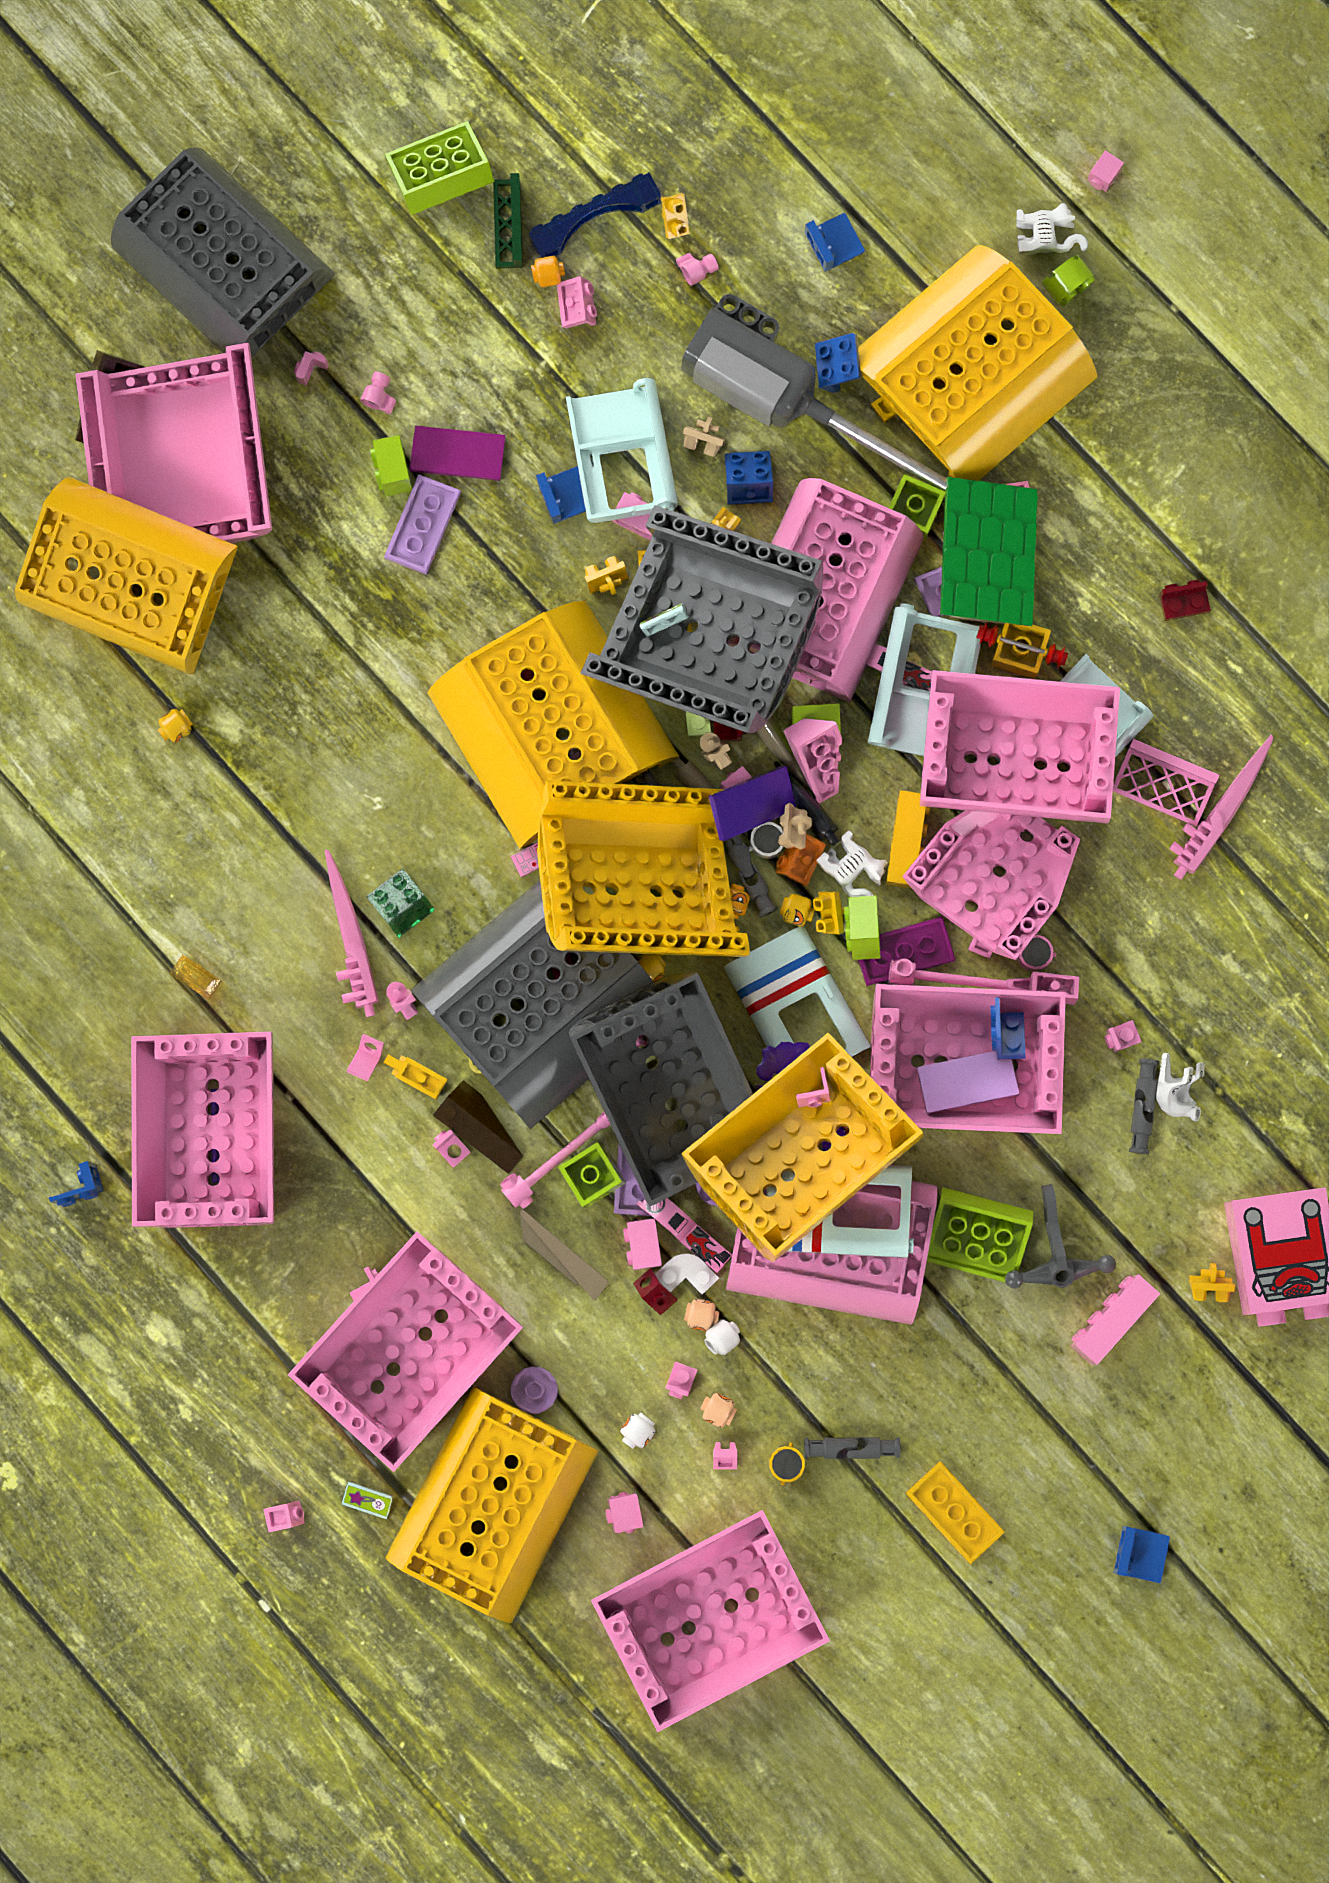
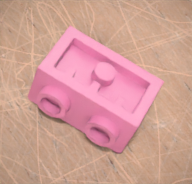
(576, 302)

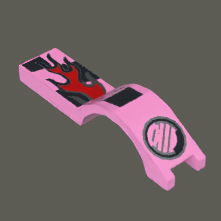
(914, 675)
(688, 1233)

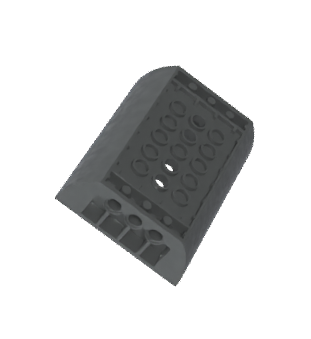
(194, 268)
(692, 1067)

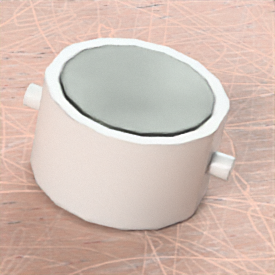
(765, 840)

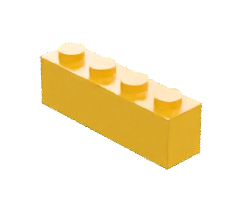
(906, 837)

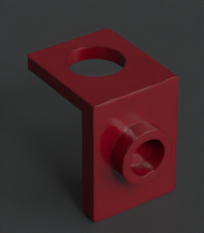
(655, 1293)

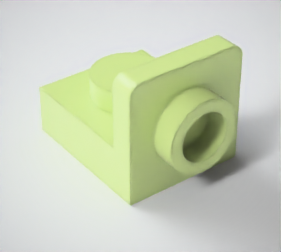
(697, 725)

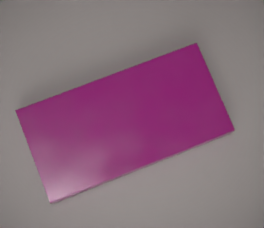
(457, 453)
(921, 943)

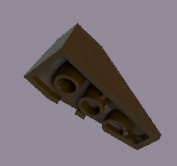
(475, 1122)

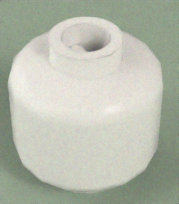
(722, 1337)

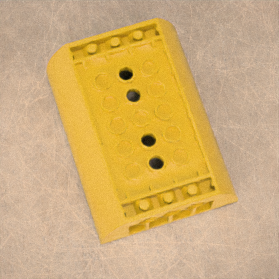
(128, 549)
(776, 1136)
(517, 1520)

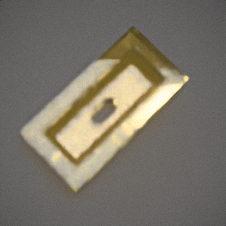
(204, 985)

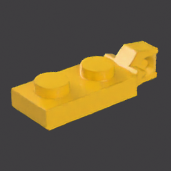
(416, 1075)

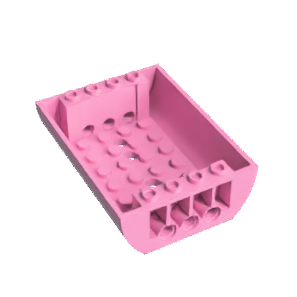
(856, 592)
(1020, 725)
(956, 1026)
(177, 1132)
(848, 1283)
(385, 1329)
(726, 1646)

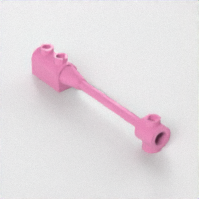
(903, 973)
(519, 1190)

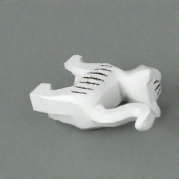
(1044, 236)
(852, 865)

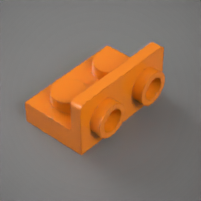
(801, 863)

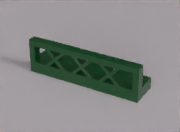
(515, 217)

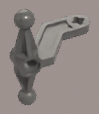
(1048, 1272)

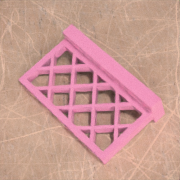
(1171, 763)

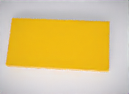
(955, 1512)

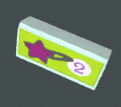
(664, 620)
(367, 1500)

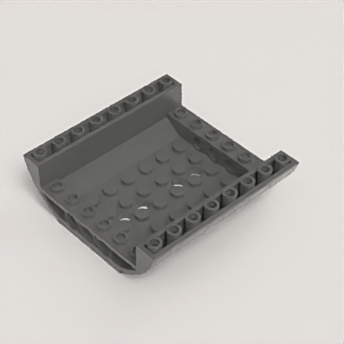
(730, 590)
(509, 960)

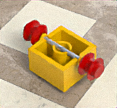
(1021, 648)

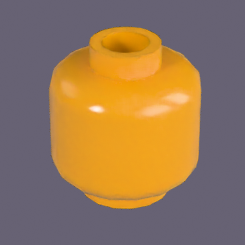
(547, 271)

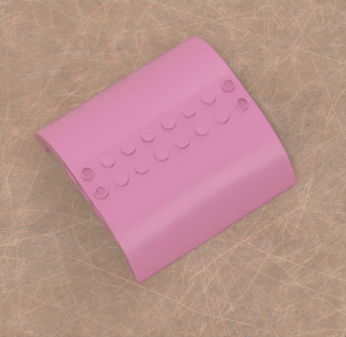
(181, 442)

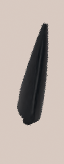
(822, 824)

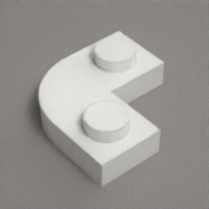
(687, 1267)

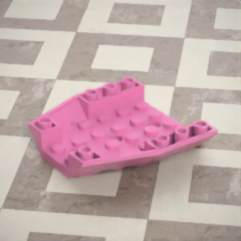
(1011, 907)

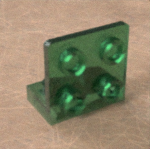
(400, 903)

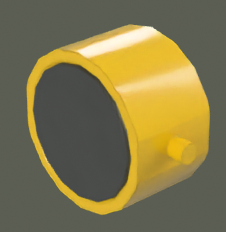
(786, 1464)

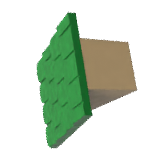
(989, 552)

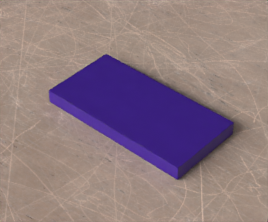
(751, 802)

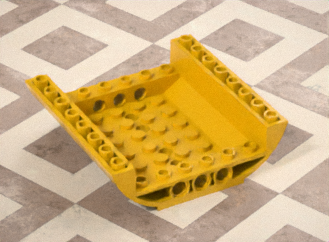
(1003, 386)
(514, 737)
(634, 843)

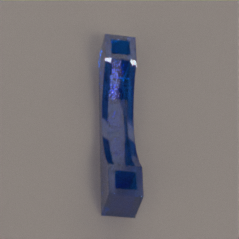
(635, 196)

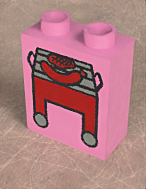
(1281, 1254)

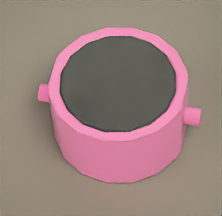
(1036, 954)

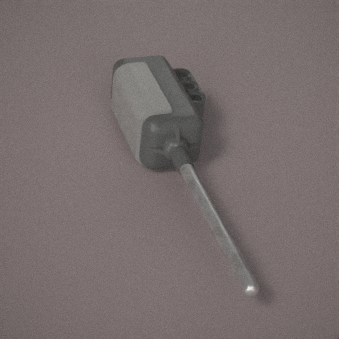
(769, 381)

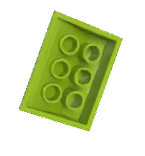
(439, 167)
(978, 1234)

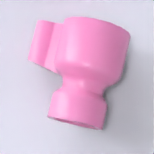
(696, 270)
(375, 396)

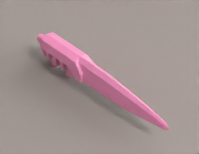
(1211, 829)
(358, 963)

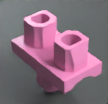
(401, 999)

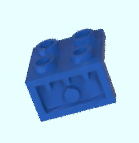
(833, 241)
(837, 361)
(749, 477)
(562, 494)
(1007, 1033)
(90, 1177)
(1141, 1554)

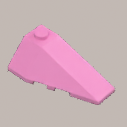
(817, 753)

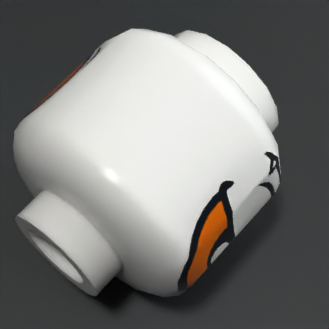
(638, 1430)

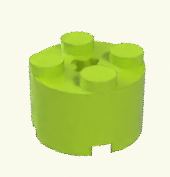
(1068, 279)

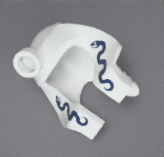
(1174, 1092)

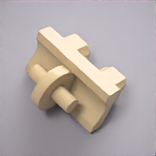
(693, 435)
(714, 750)
(795, 824)

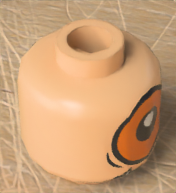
(701, 1314)
(718, 1410)

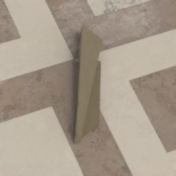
(561, 1256)

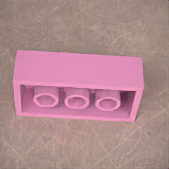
(1115, 1318)

